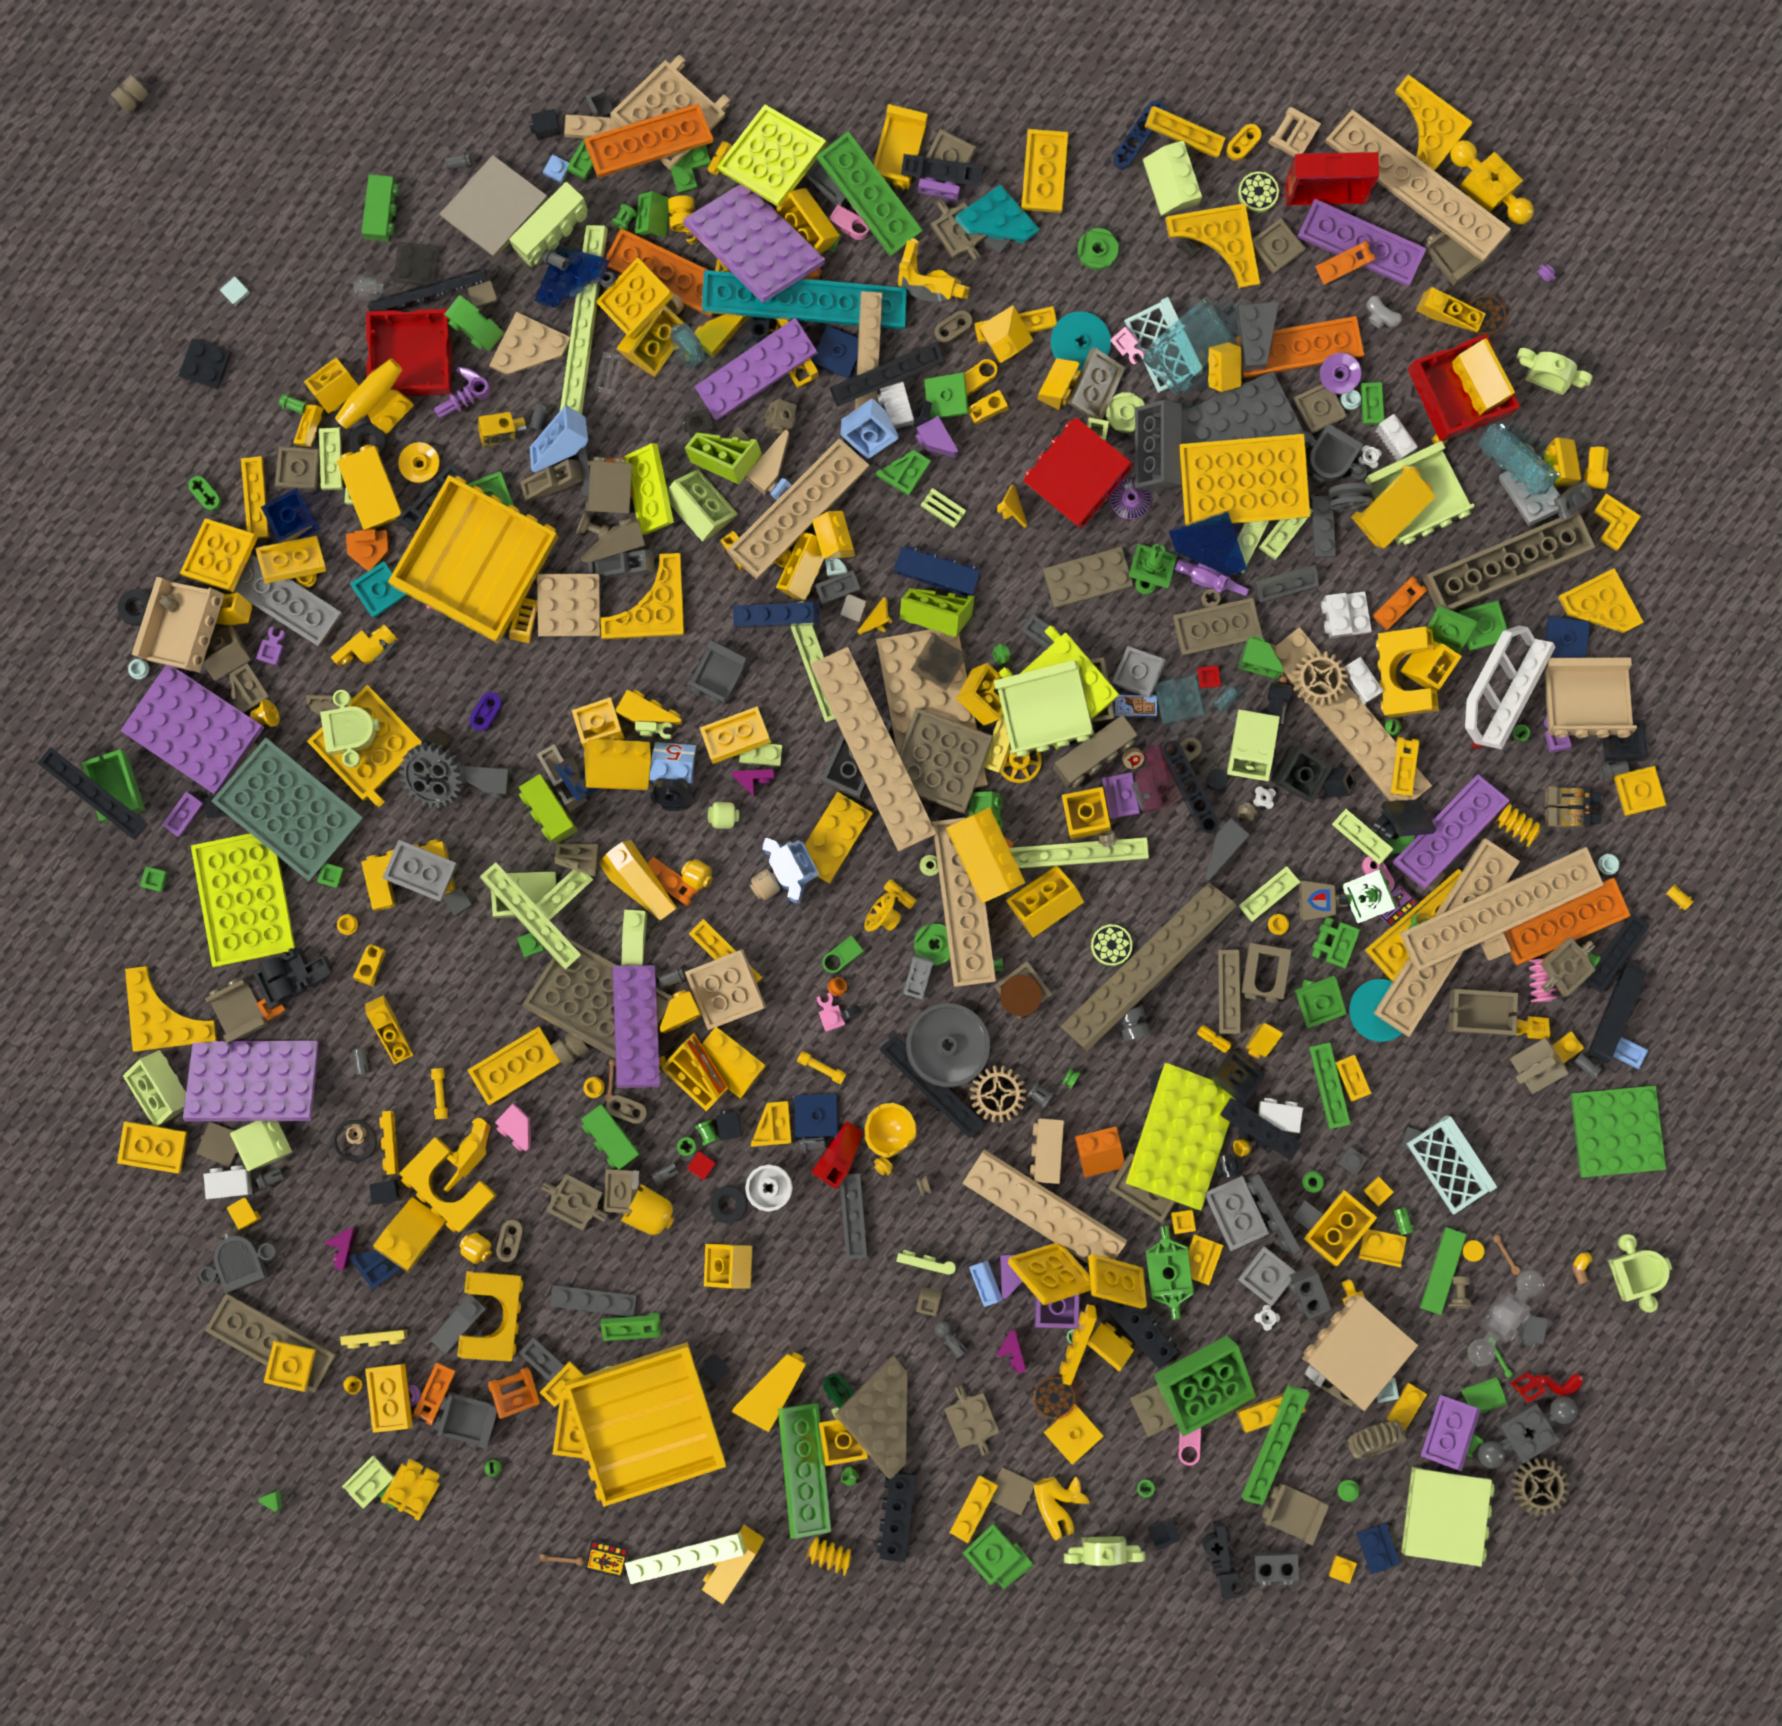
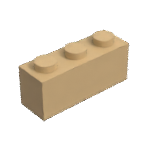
(1047, 1151)

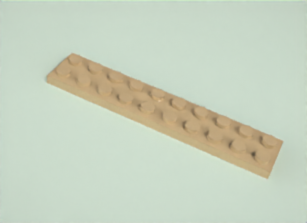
(1422, 187)
(1349, 721)
(873, 749)
(1501, 909)
(1414, 990)

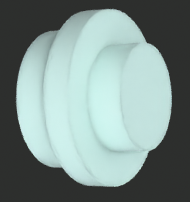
(1351, 400)
(138, 669)
(1608, 864)

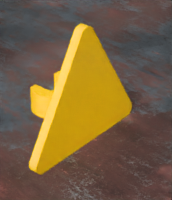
(1012, 506)
(876, 618)

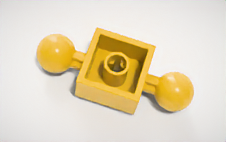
(1491, 182)

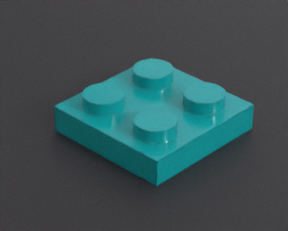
(376, 591)

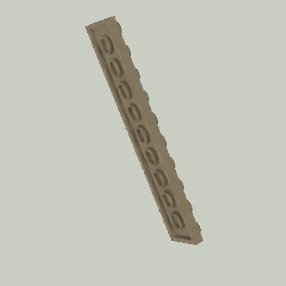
(1148, 966)

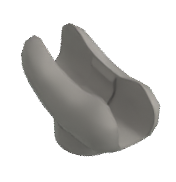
(1381, 314)

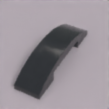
(942, 170)
(413, 515)

